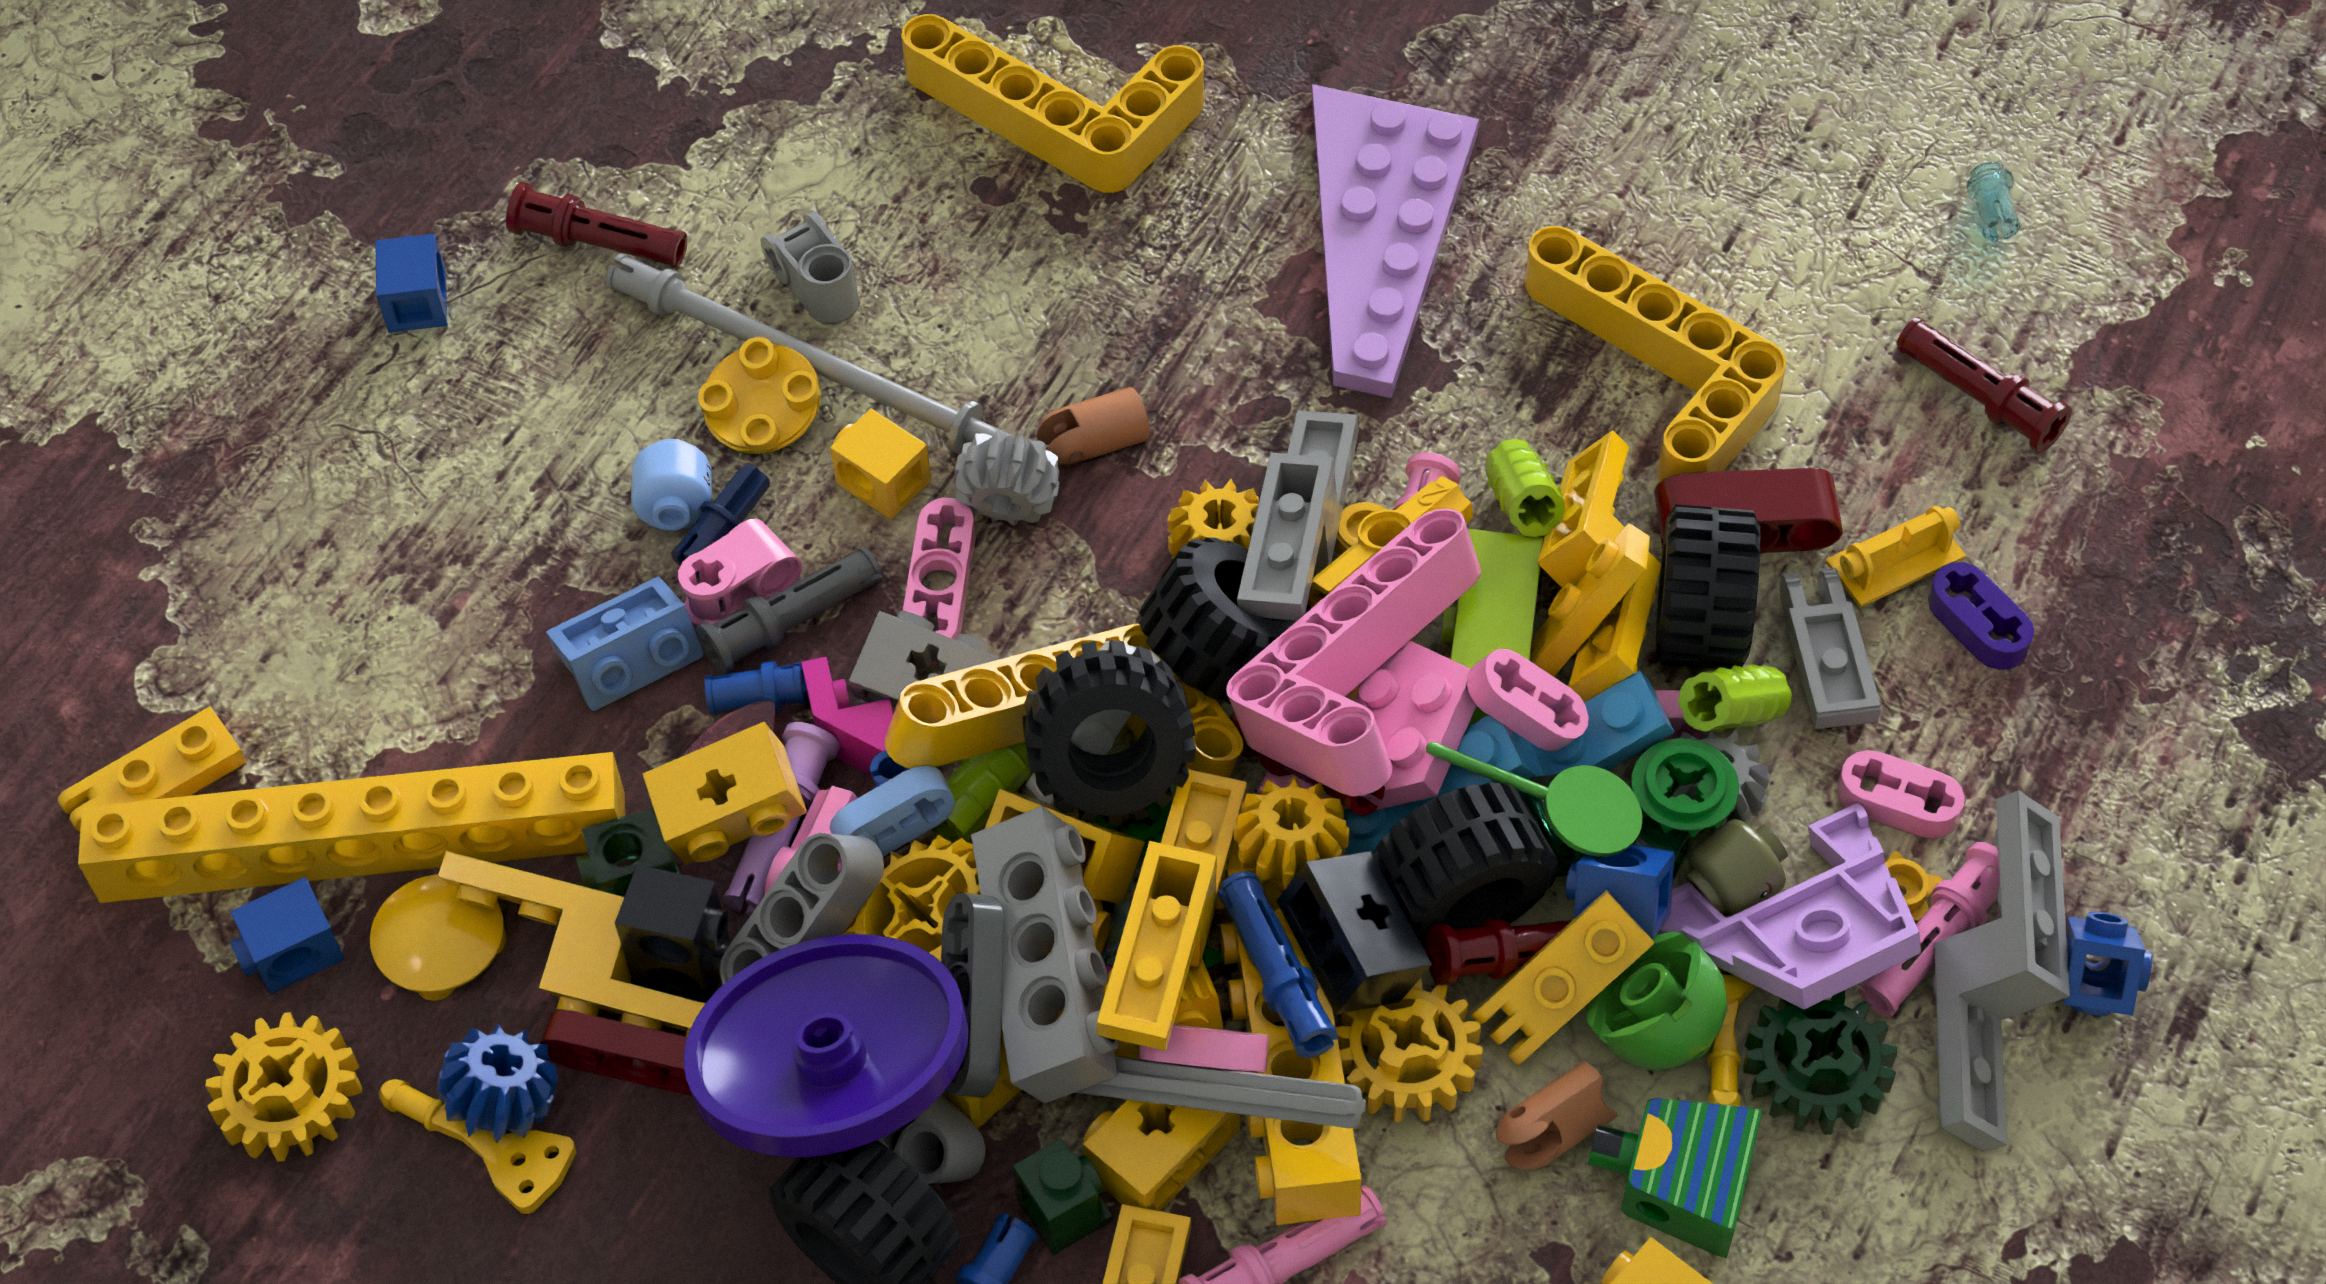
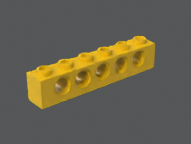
(1302, 1180)

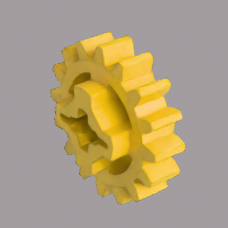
(1410, 1055)
(276, 1113)

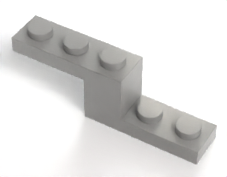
(1298, 515)
(2000, 972)

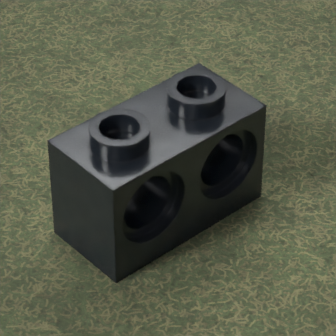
(673, 933)

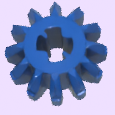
(497, 1082)

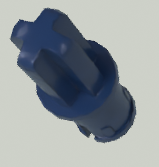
(724, 513)

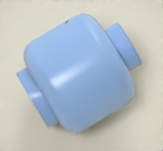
(670, 484)

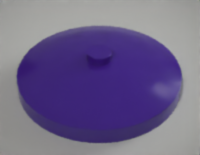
(826, 1045)

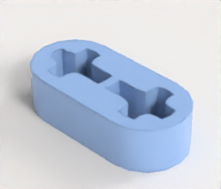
(897, 809)

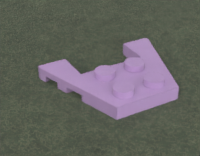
(1816, 933)

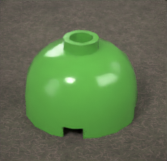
(1662, 1006)

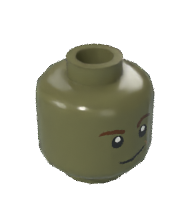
(1737, 866)

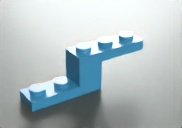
(1619, 727)

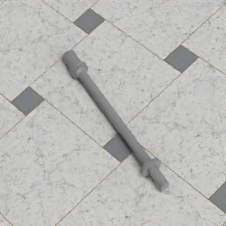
(667, 293)

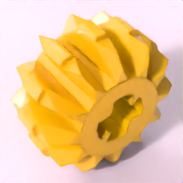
(1213, 515)
(1287, 829)

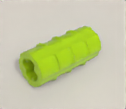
(1524, 488)
(1734, 698)
(976, 788)

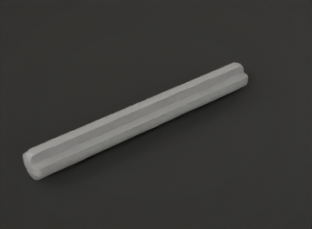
(1234, 1092)

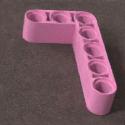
(1296, 688)

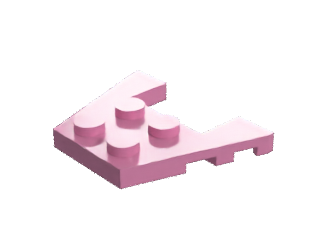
(1414, 702)

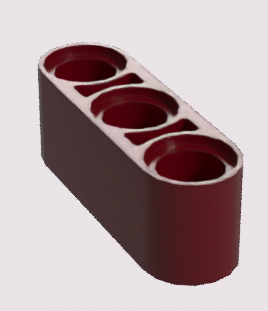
(1792, 505)

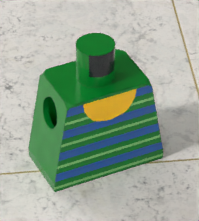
(1683, 1168)

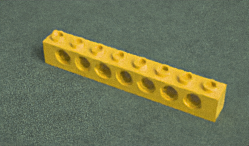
(346, 827)

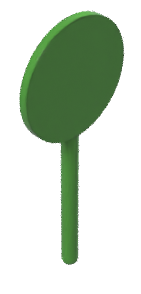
(1582, 804)

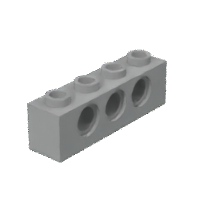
(1012, 863)

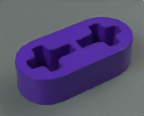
(1984, 612)

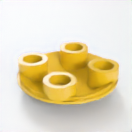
(760, 397)
(434, 940)

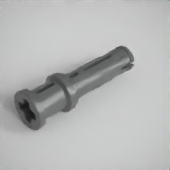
(766, 620)

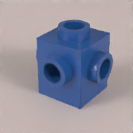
(2115, 980)

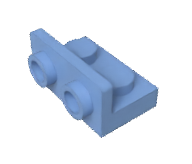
(626, 642)

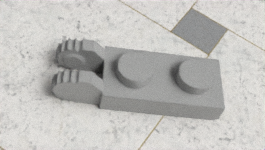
(1829, 653)

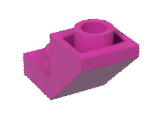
(857, 728)

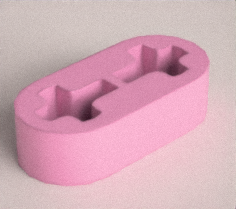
(1528, 700)
(1901, 793)
(1212, 1049)

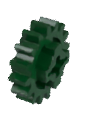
(1829, 1085)

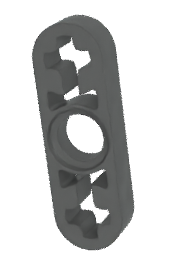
(975, 959)

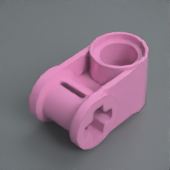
(735, 568)

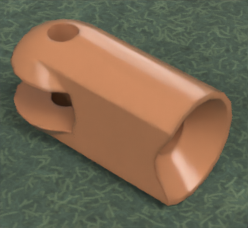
(1095, 426)
(1554, 1118)

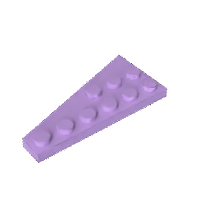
(1384, 209)

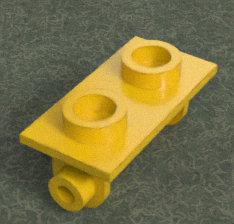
(1899, 556)

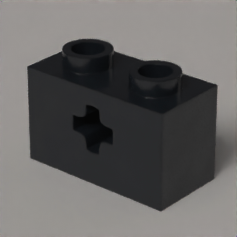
(1353, 932)

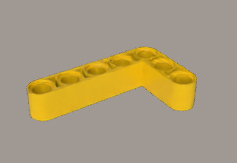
(1087, 141)
(1726, 364)
(985, 709)

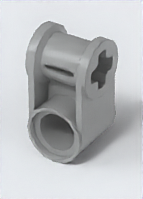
(814, 269)

